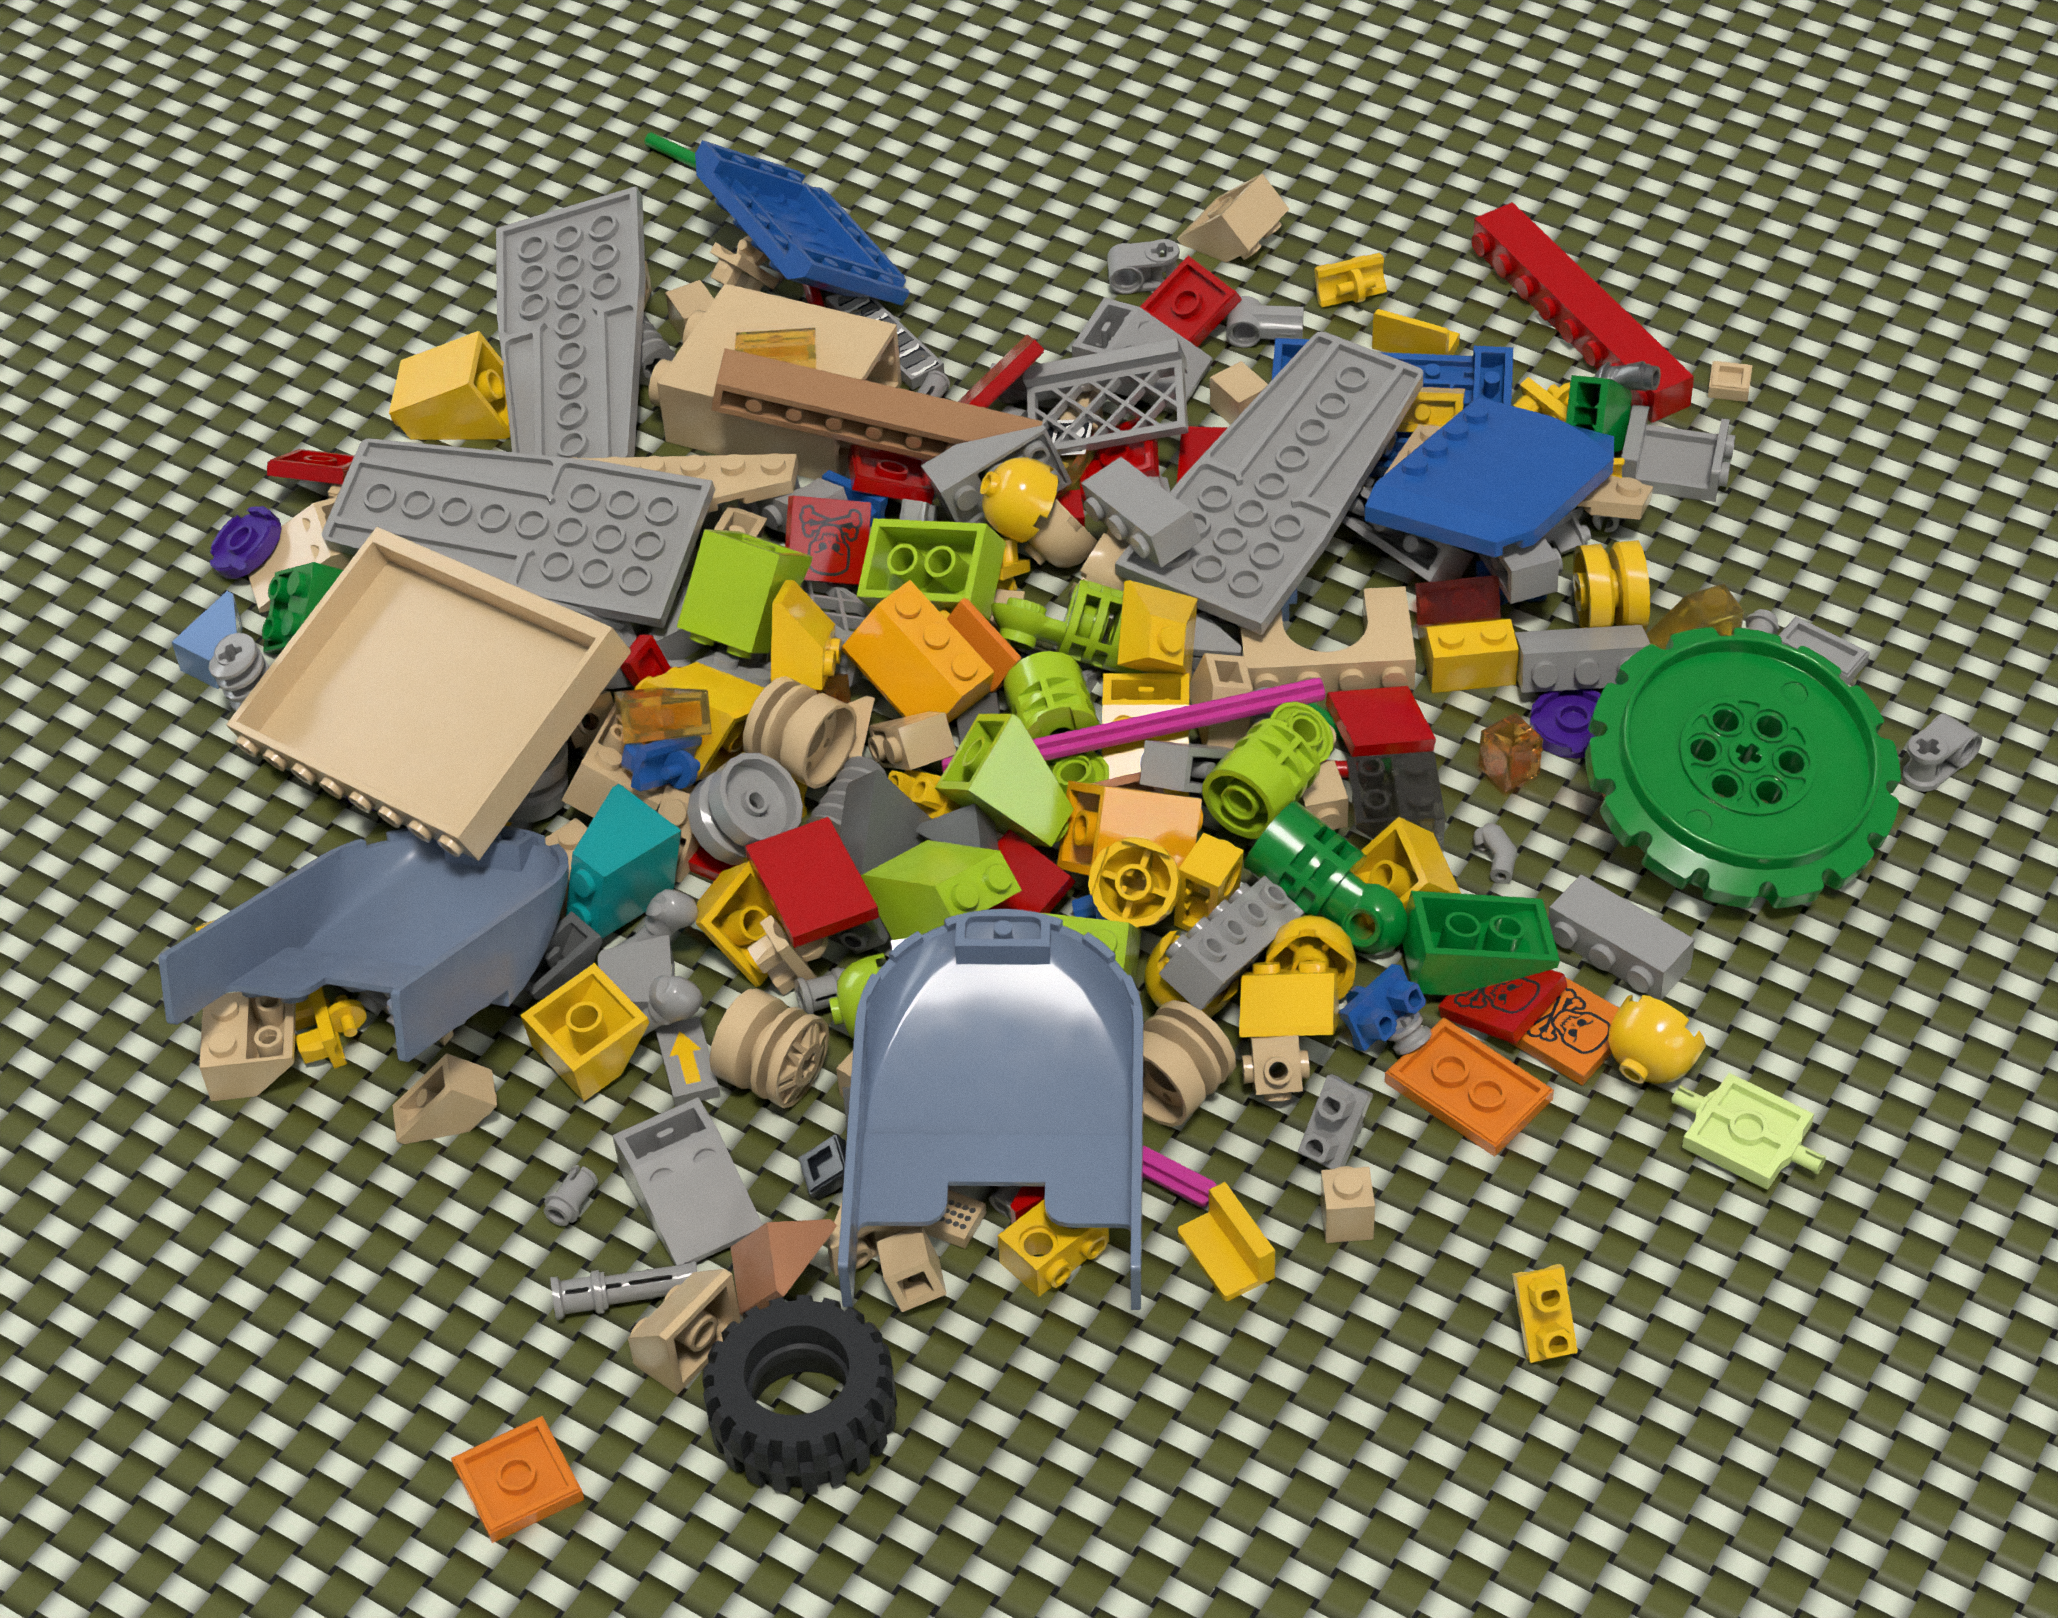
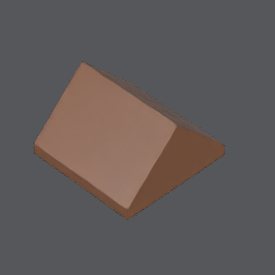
(774, 1258)

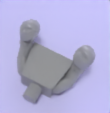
(646, 966)

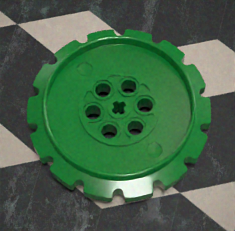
(1736, 845)

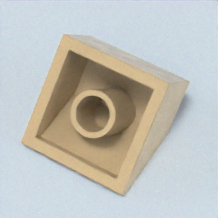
(1236, 221)
(681, 1331)

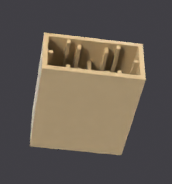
(687, 384)

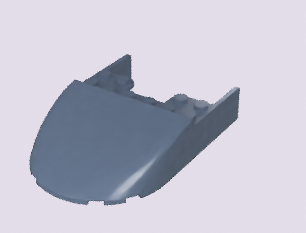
(385, 919)
(996, 1063)

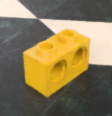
(1207, 878)
(1061, 1246)

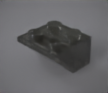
(1394, 788)

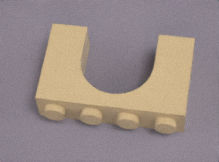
(1376, 660)

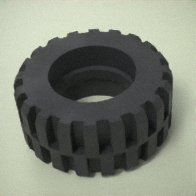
(812, 1445)

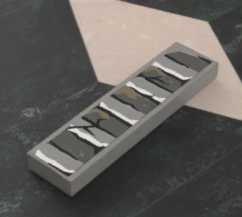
(914, 356)

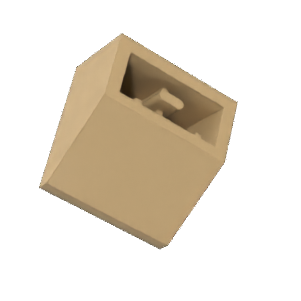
(245, 1044)

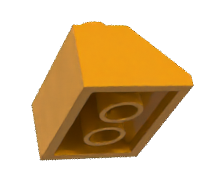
(918, 657)

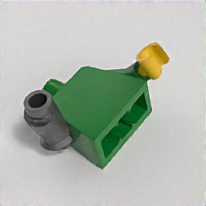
(1605, 400)

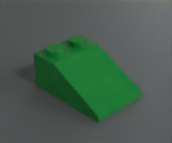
(1475, 940)

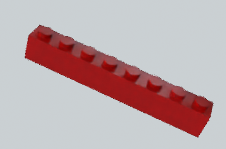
(1577, 305)

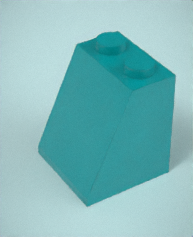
(621, 862)

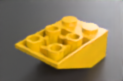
(1138, 695)

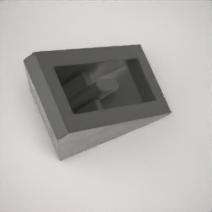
(963, 826)
(568, 953)

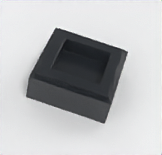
(824, 1167)

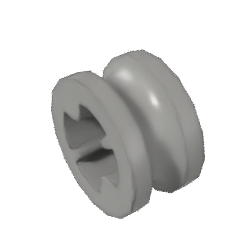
(1409, 1034)

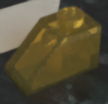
(1701, 609)
(662, 714)

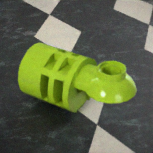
(1080, 632)
(1053, 699)
(1268, 769)

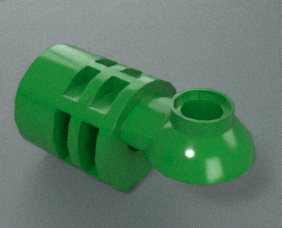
(1318, 876)

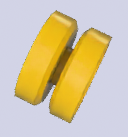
(1611, 585)

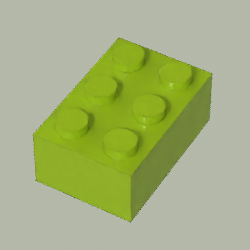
(939, 557)

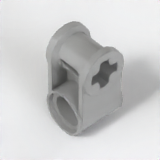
(1140, 266)
(1939, 752)

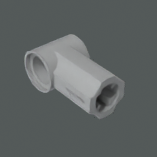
(1254, 321)

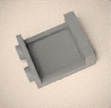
(1677, 459)

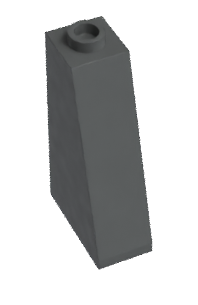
(874, 829)

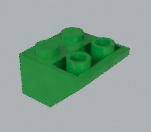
(293, 598)

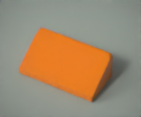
(984, 640)

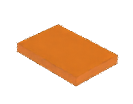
(1469, 1087)

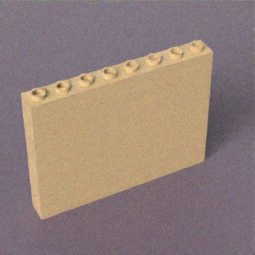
(428, 692)

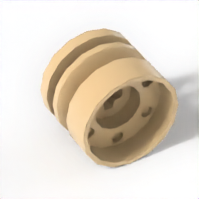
(801, 731)
(769, 1047)
(1182, 1062)

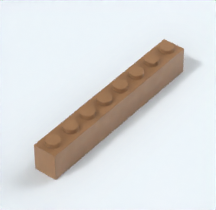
(852, 407)

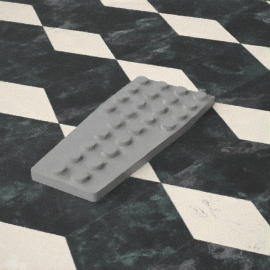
(573, 326)
(1283, 480)
(544, 523)

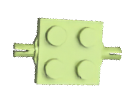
(1748, 1130)

